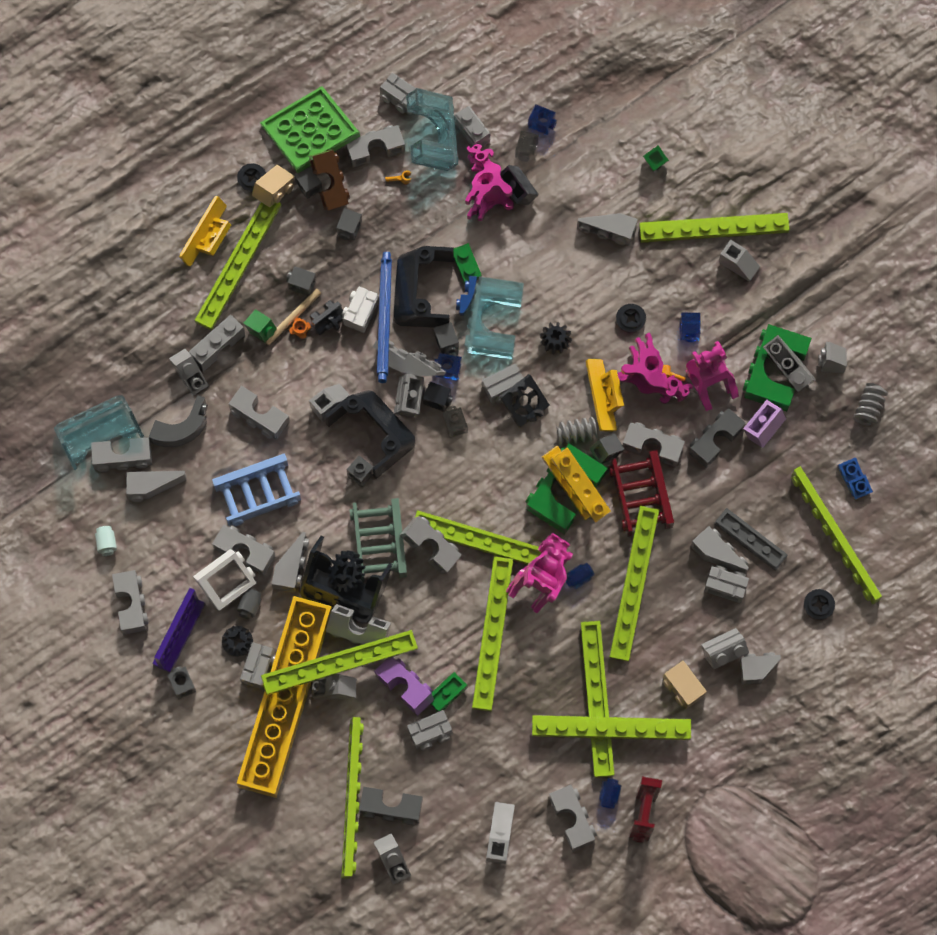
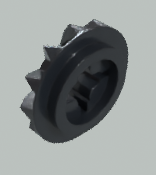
(249, 170)
(629, 310)
(824, 597)
(242, 648)

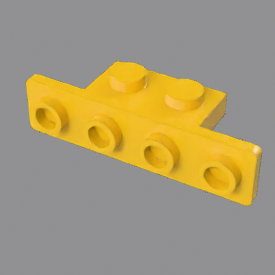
(207, 234)
(605, 393)

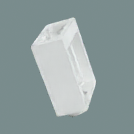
(202, 576)

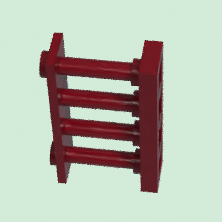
(656, 481)
(647, 793)

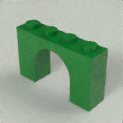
(762, 388)
(547, 508)

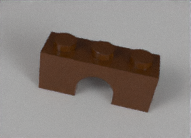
(336, 194)

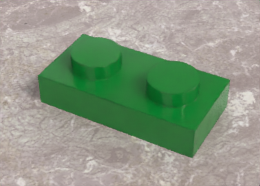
(466, 262)
(448, 692)

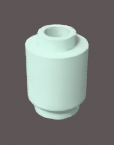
(105, 540)

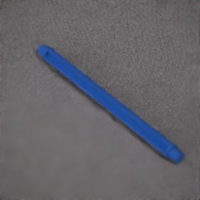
(384, 317)

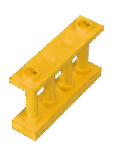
(576, 484)

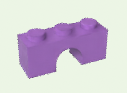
(393, 672)

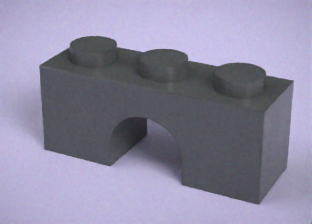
(726, 425)
(407, 810)

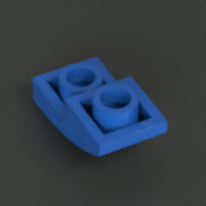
(464, 302)
(854, 478)

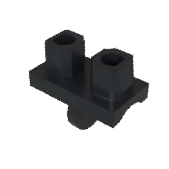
(329, 318)

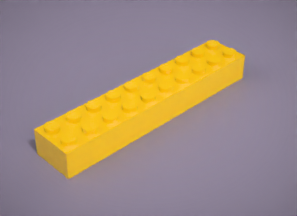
(281, 711)

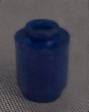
(579, 576)
(609, 793)

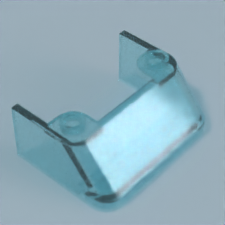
(96, 425)

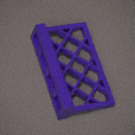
(179, 632)

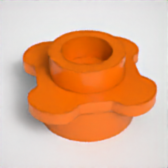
(298, 322)

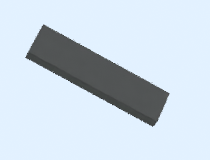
(751, 539)

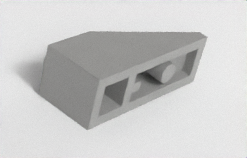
(148, 484)

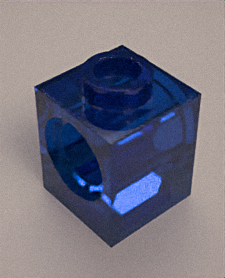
(538, 113)
(690, 326)
(455, 361)

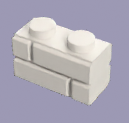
(360, 309)

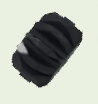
(550, 343)

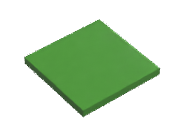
(309, 128)

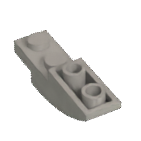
(411, 362)

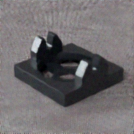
(542, 403)

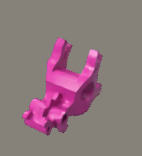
(487, 184)
(708, 370)
(648, 375)
(544, 572)

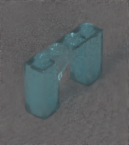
(440, 111)
(489, 293)

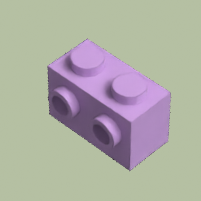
(764, 423)

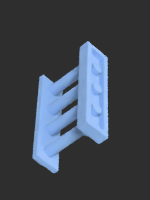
(260, 472)

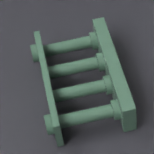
(395, 529)

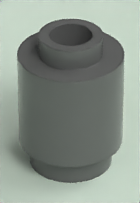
(249, 604)

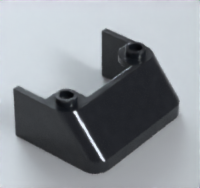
(408, 309)
(399, 437)
(317, 586)

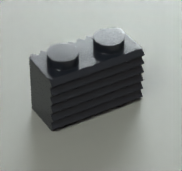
(522, 189)

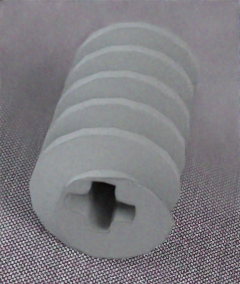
(869, 403)
(576, 430)

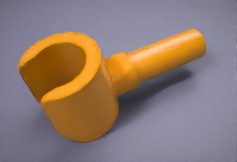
(400, 178)
(667, 370)

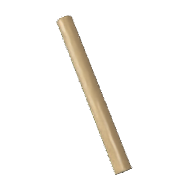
(295, 314)

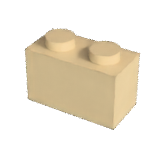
(273, 186)
(684, 685)

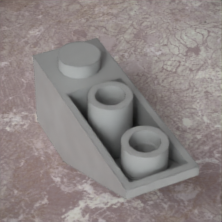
(611, 226)
(789, 364)
(715, 550)
(287, 570)
(500, 833)

